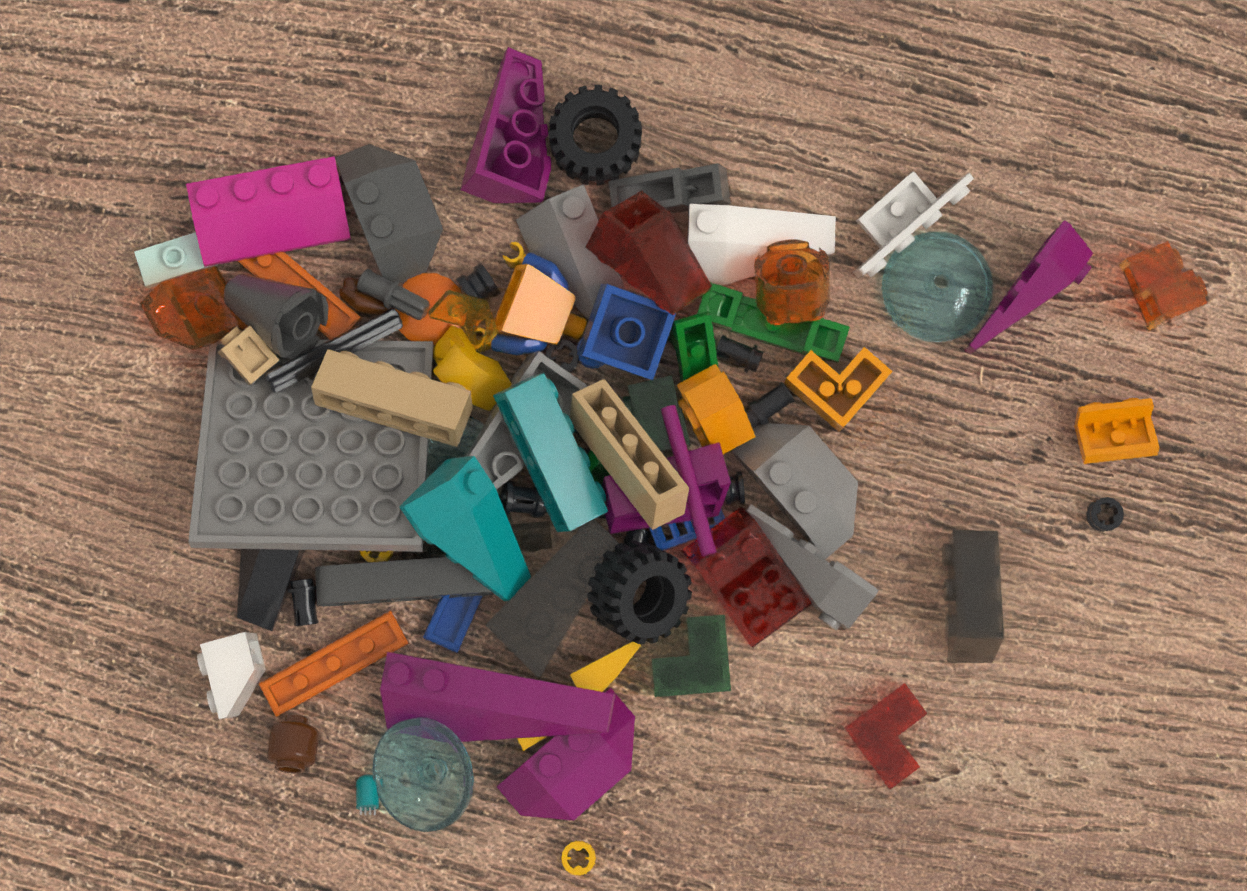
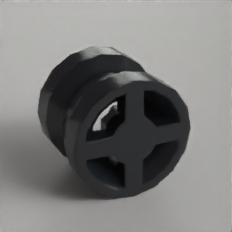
(478, 283)

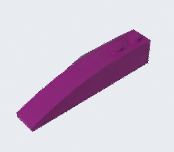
(488, 703)

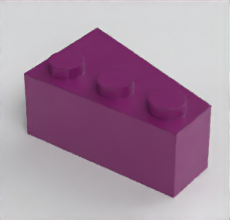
(711, 480)

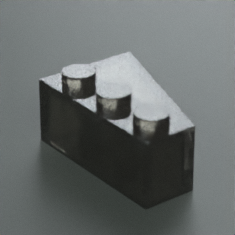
(973, 596)

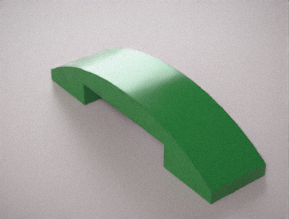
(742, 316)

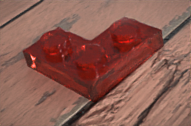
(878, 731)

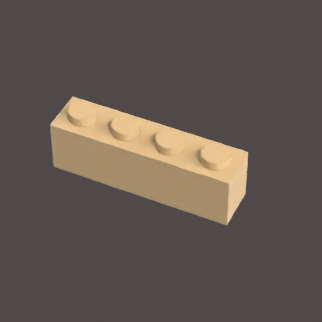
(392, 397)
(628, 454)

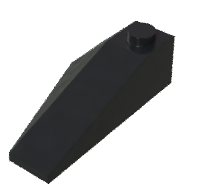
(264, 584)

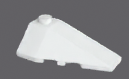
(731, 237)

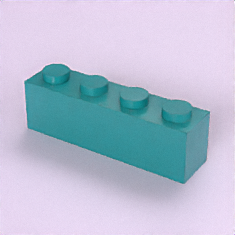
(551, 452)

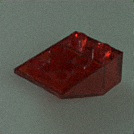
(649, 252)
(748, 577)

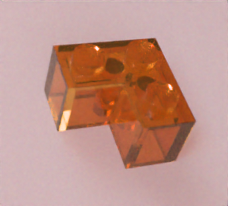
(1161, 287)

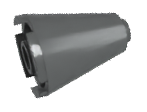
(278, 312)

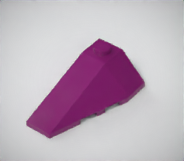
(510, 145)

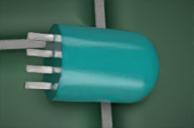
(366, 794)

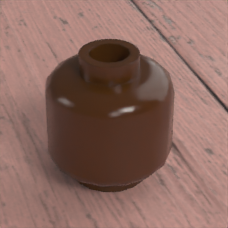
(293, 744)

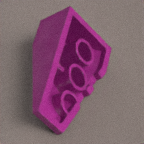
(1050, 271)

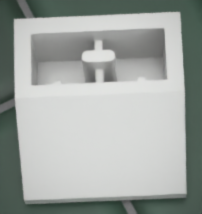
(233, 670)

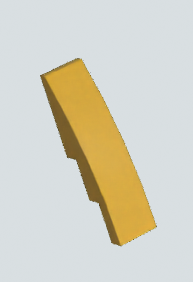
(596, 677)

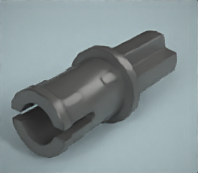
(393, 295)

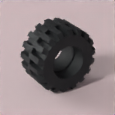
(589, 105)
(619, 579)

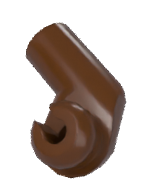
(361, 302)

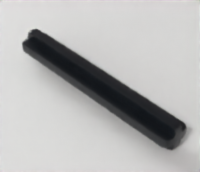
(350, 341)

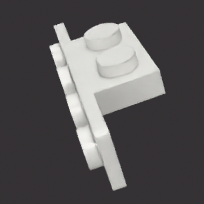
(901, 213)

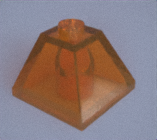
(191, 309)

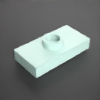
(170, 260)

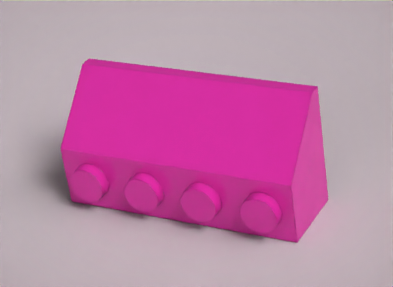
(268, 211)

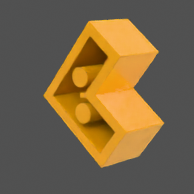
(836, 395)
(714, 410)

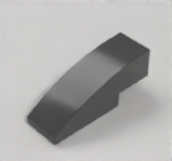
(676, 187)

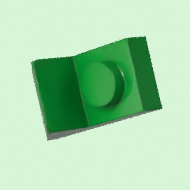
(693, 344)

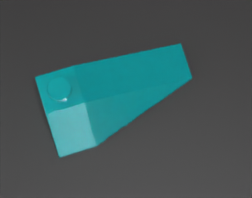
(467, 521)

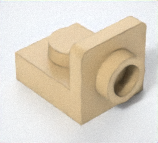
(247, 353)

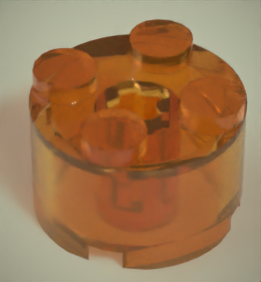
(792, 282)

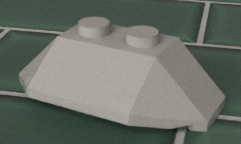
(803, 482)

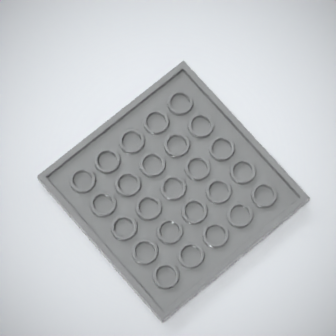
(302, 474)

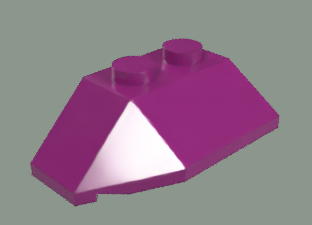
(573, 770)

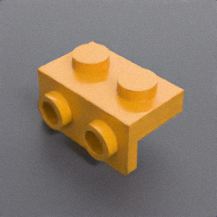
(1116, 430)

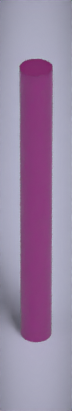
(687, 473)

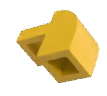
(461, 364)

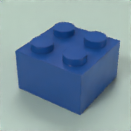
(626, 332)

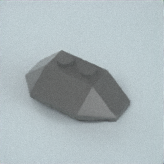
(392, 210)

